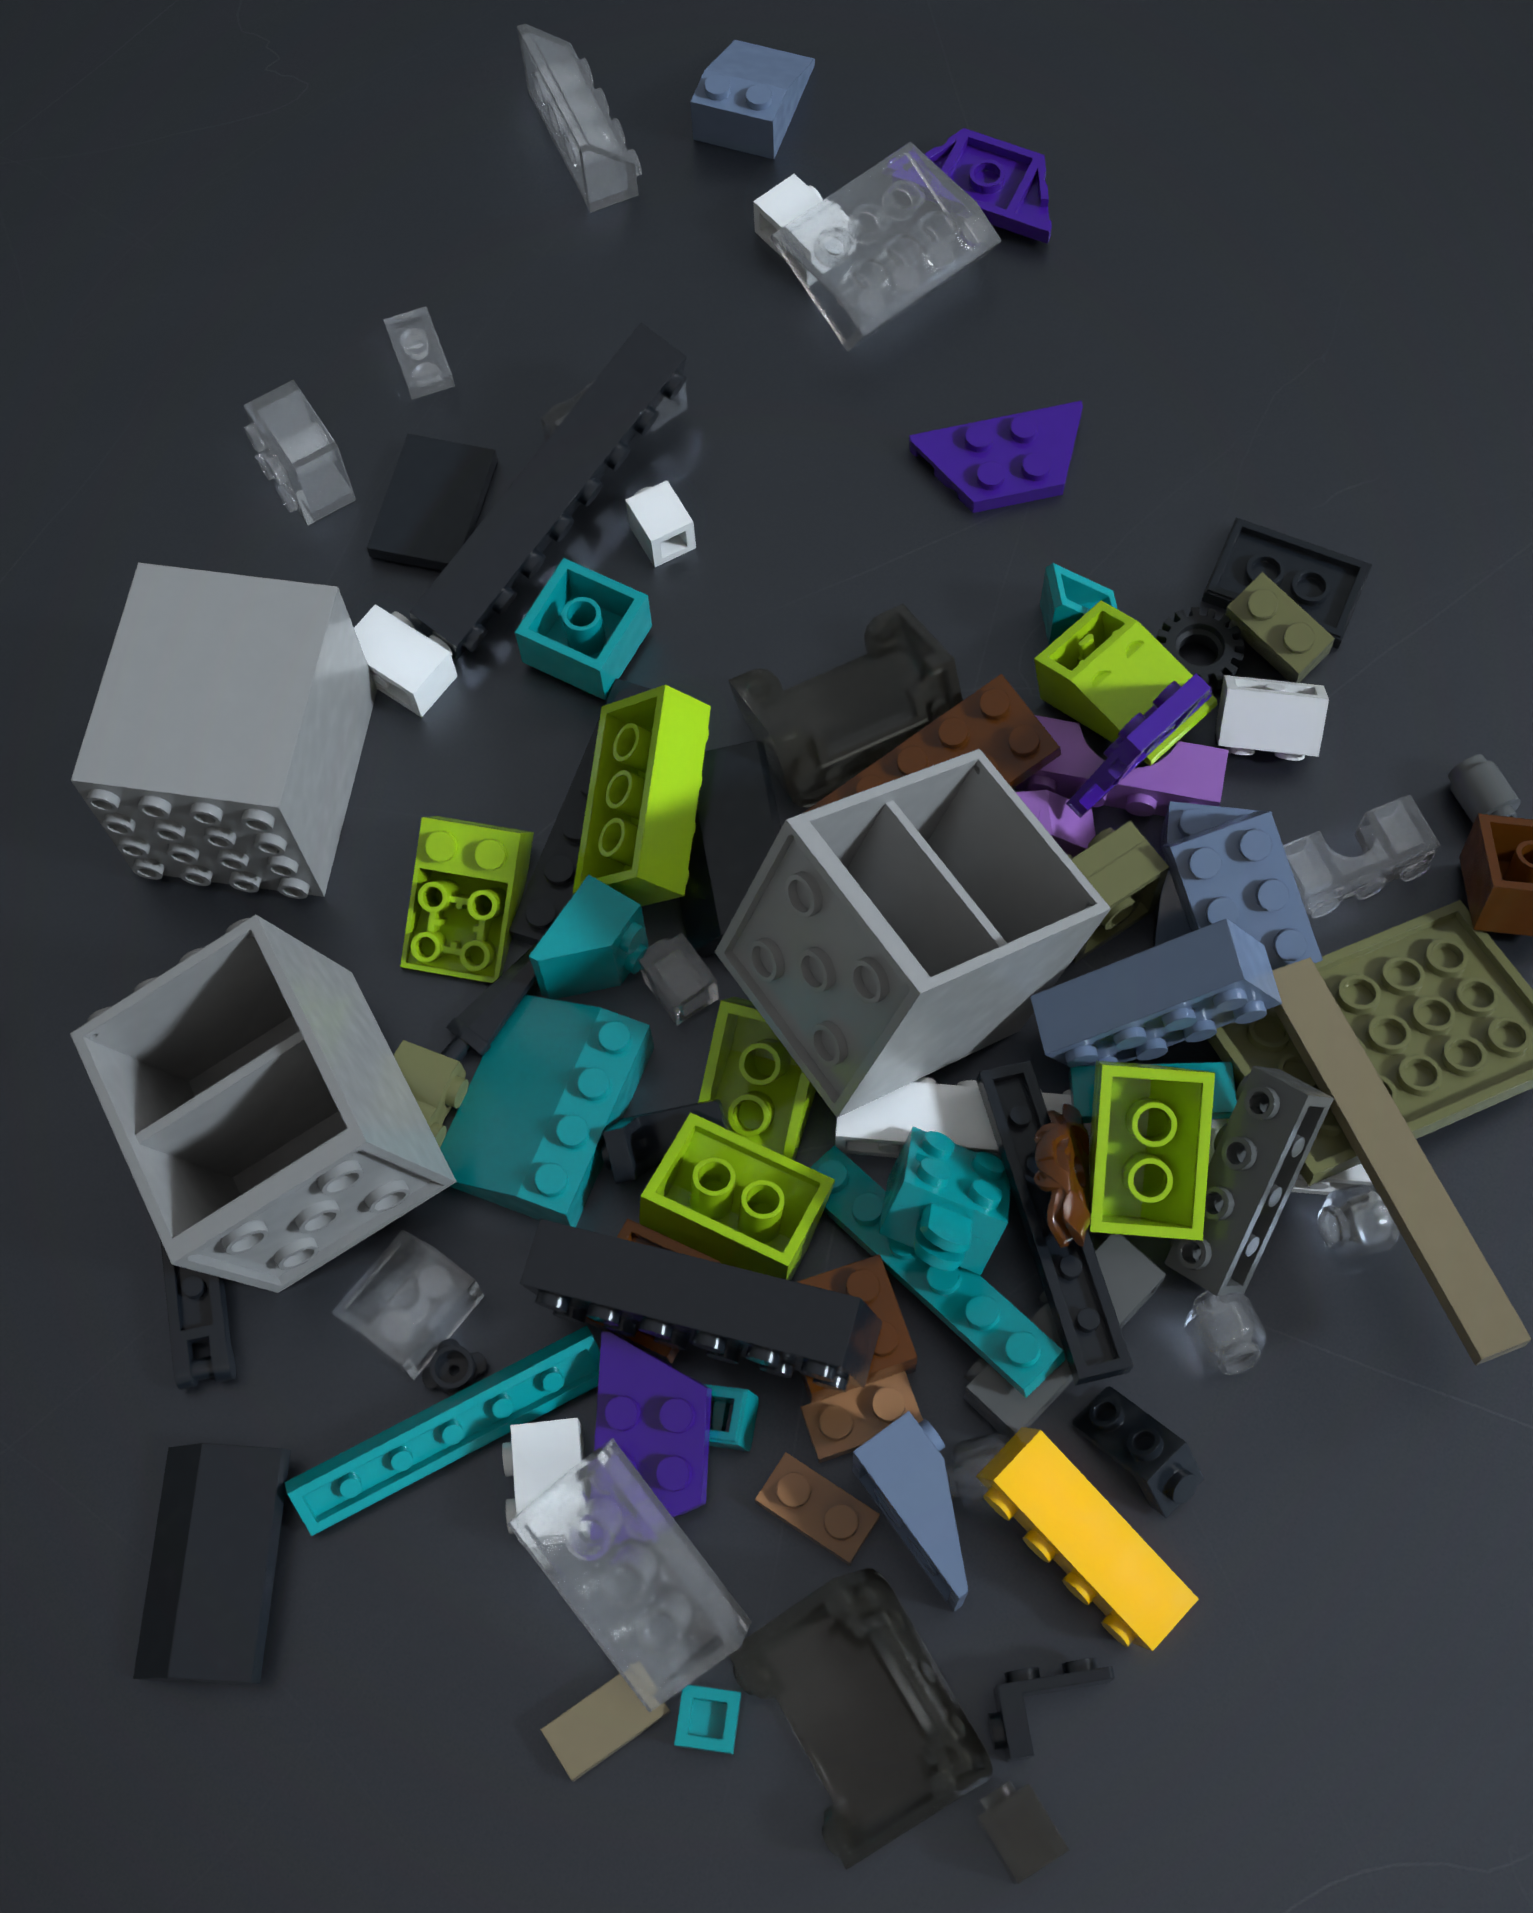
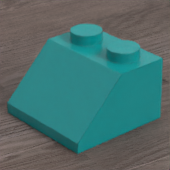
(590, 943)

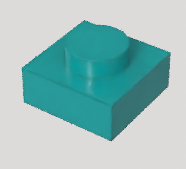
(708, 1719)

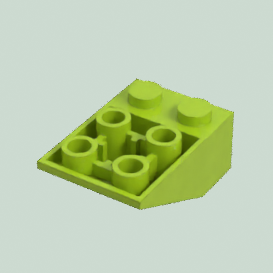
(1110, 672)
(464, 897)

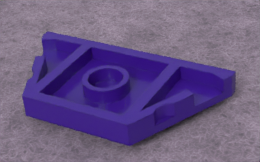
(1002, 180)
(1004, 457)
(1141, 738)
(656, 1421)

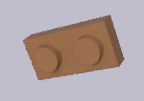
(855, 1416)
(817, 1508)

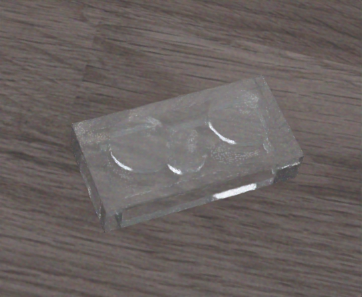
(419, 352)

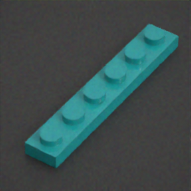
(957, 1297)
(445, 1431)

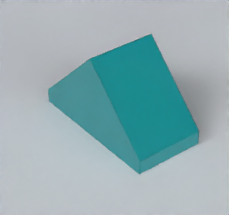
(1068, 598)

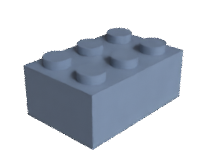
(1247, 878)

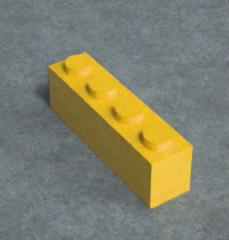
(1086, 1538)

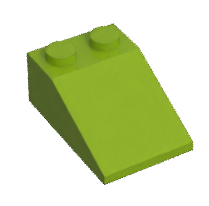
(756, 1080)

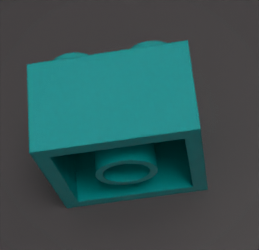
(584, 628)

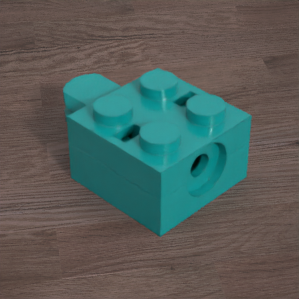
(946, 1202)

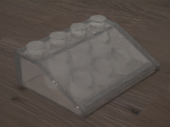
(884, 243)

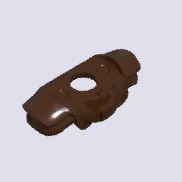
(1057, 1152)

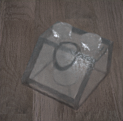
(409, 1303)

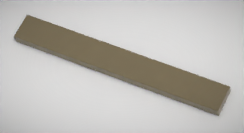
(1397, 1166)

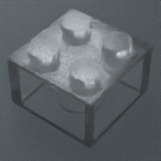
(298, 453)

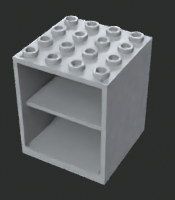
(228, 730)
(907, 928)
(260, 1108)

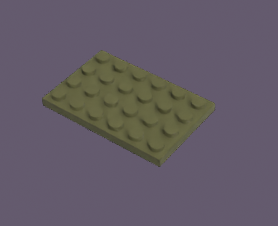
(1433, 1013)

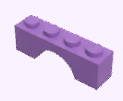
(1185, 775)

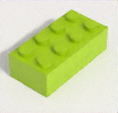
(644, 795)

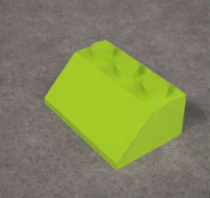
(1149, 1150)
(735, 1200)

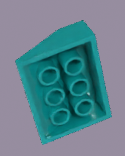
(542, 1104)

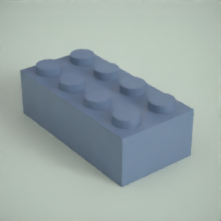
(1158, 998)

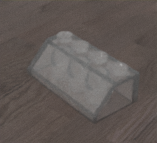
(578, 119)
(631, 1575)

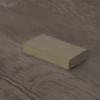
(599, 1726)

